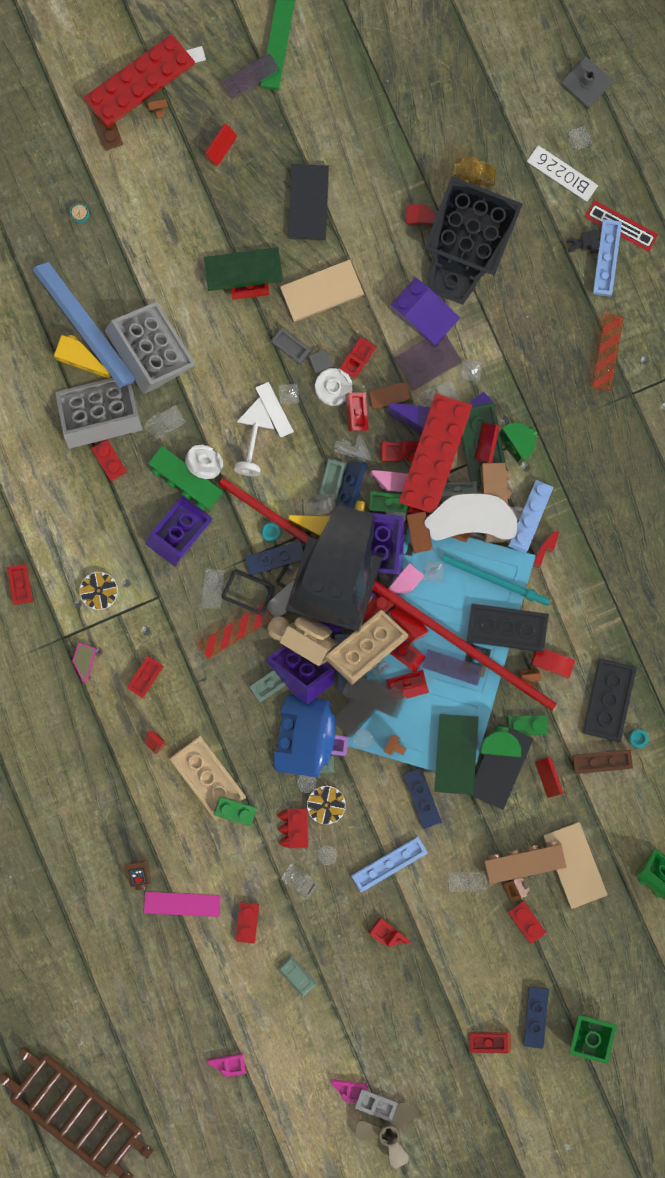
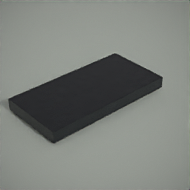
(308, 202)
(507, 628)
(609, 700)
(499, 773)

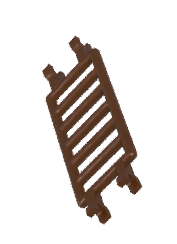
(91, 1159)

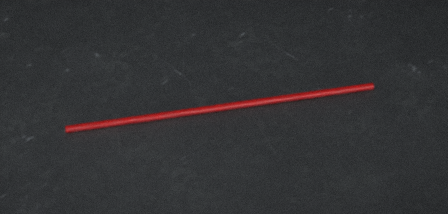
(400, 602)

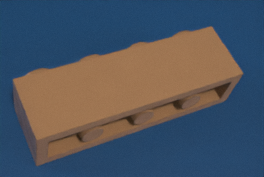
(495, 484)
(525, 863)

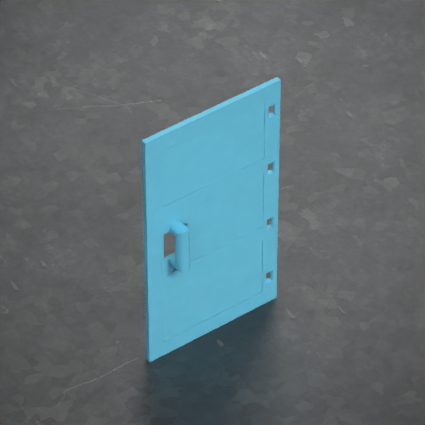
(450, 606)

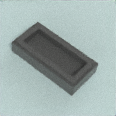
(290, 346)

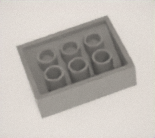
(149, 347)
(97, 412)

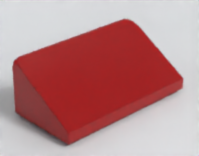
(220, 144)
(487, 442)
(411, 684)
(549, 777)

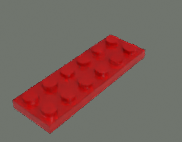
(139, 80)
(435, 453)

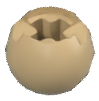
(276, 626)

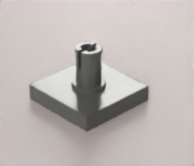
(587, 82)

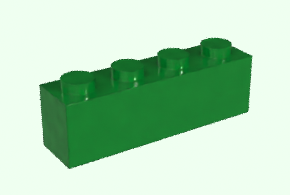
(178, 475)

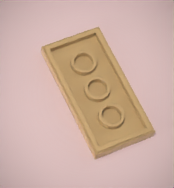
(321, 290)
(366, 648)
(205, 774)
(581, 877)

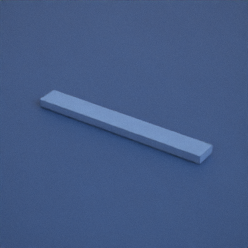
(84, 324)

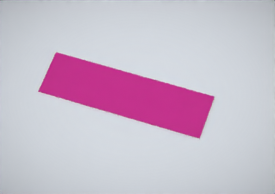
(182, 904)

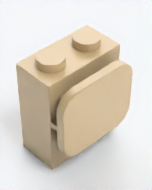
(309, 639)

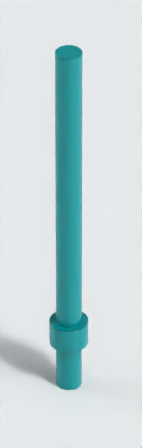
(530, 594)

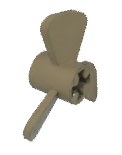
(402, 1116)

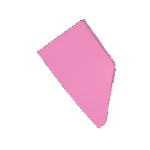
(390, 480)
(407, 580)

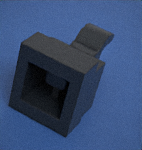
(588, 241)

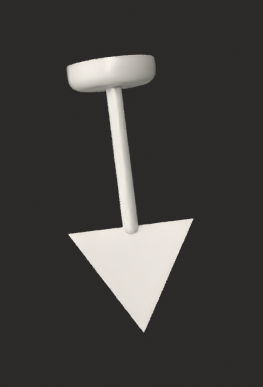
(258, 417)

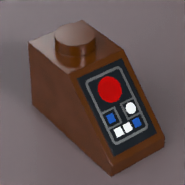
(138, 874)

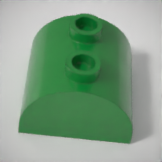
(519, 441)
(500, 743)
(653, 873)
(592, 1038)

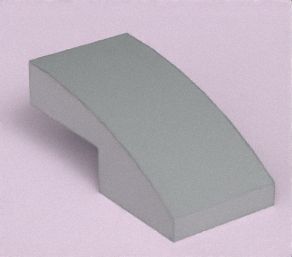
(279, 602)
(376, 1105)

